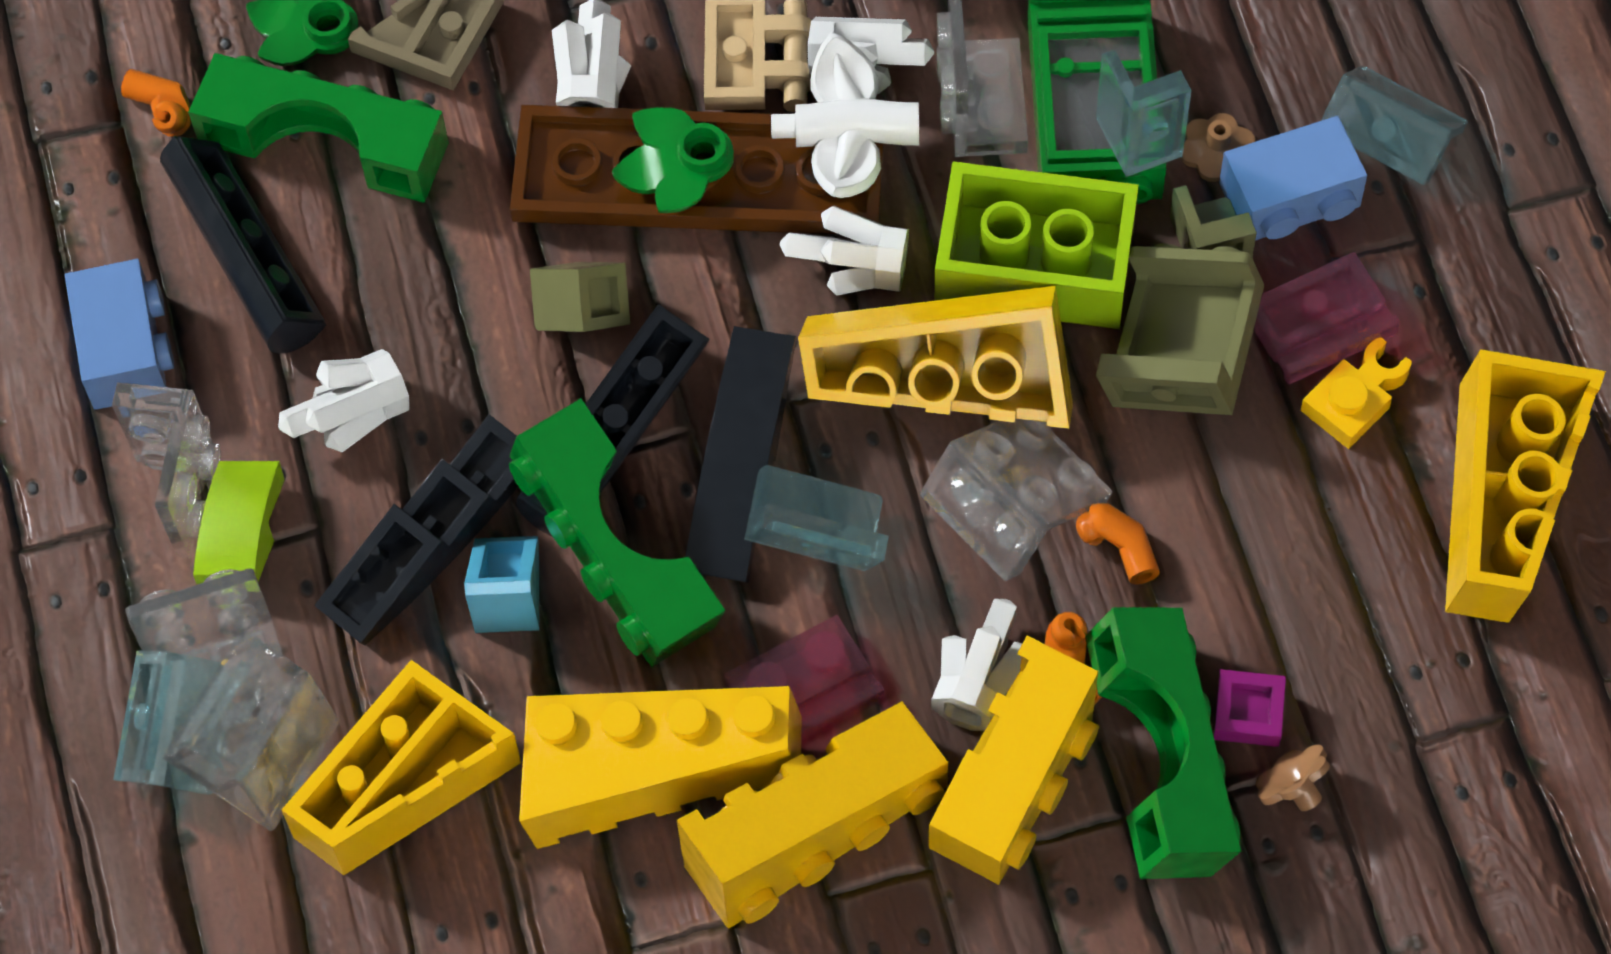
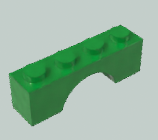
(255, 105)
(656, 600)
(1151, 670)

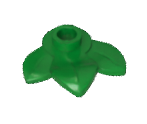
(296, 28)
(667, 159)

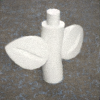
(846, 120)

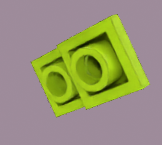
(237, 518)

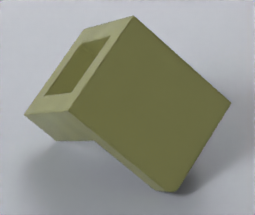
(1210, 223)
(580, 296)

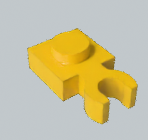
(1354, 398)

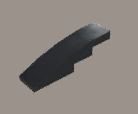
(739, 444)
(424, 536)

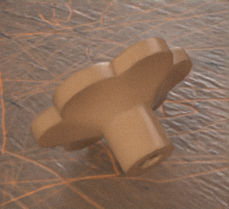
(1209, 140)
(1294, 778)

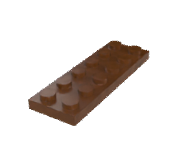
(568, 179)

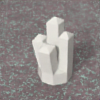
(879, 39)
(588, 58)
(875, 251)
(351, 401)
(972, 682)

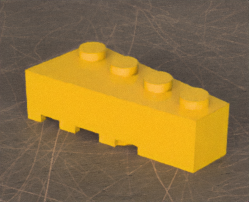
(946, 355)
(1511, 467)
(647, 753)

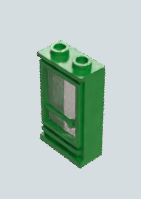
(1065, 76)

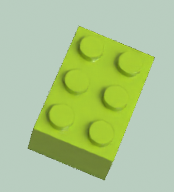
(1035, 232)

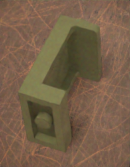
(1184, 330)

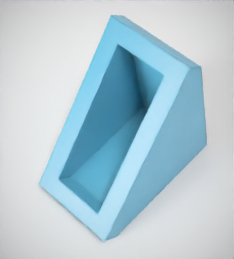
(503, 584)

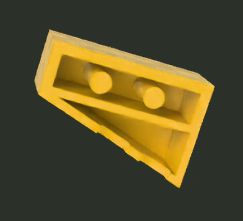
(1017, 764)
(398, 770)

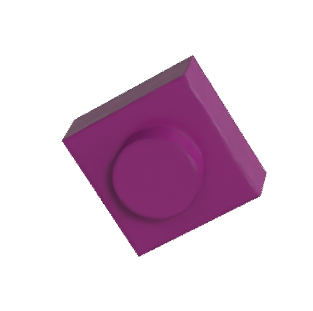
(1249, 708)

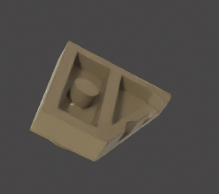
(428, 37)

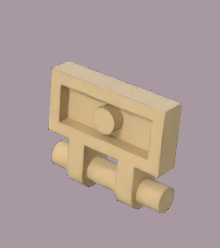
(736, 54)

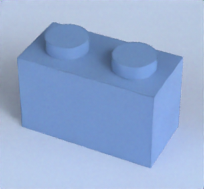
(1294, 178)
(117, 329)

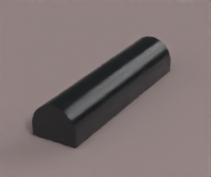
(242, 243)
(635, 391)

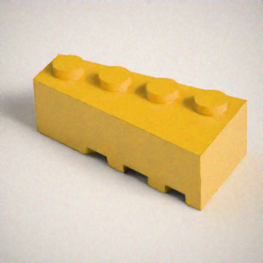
(811, 815)

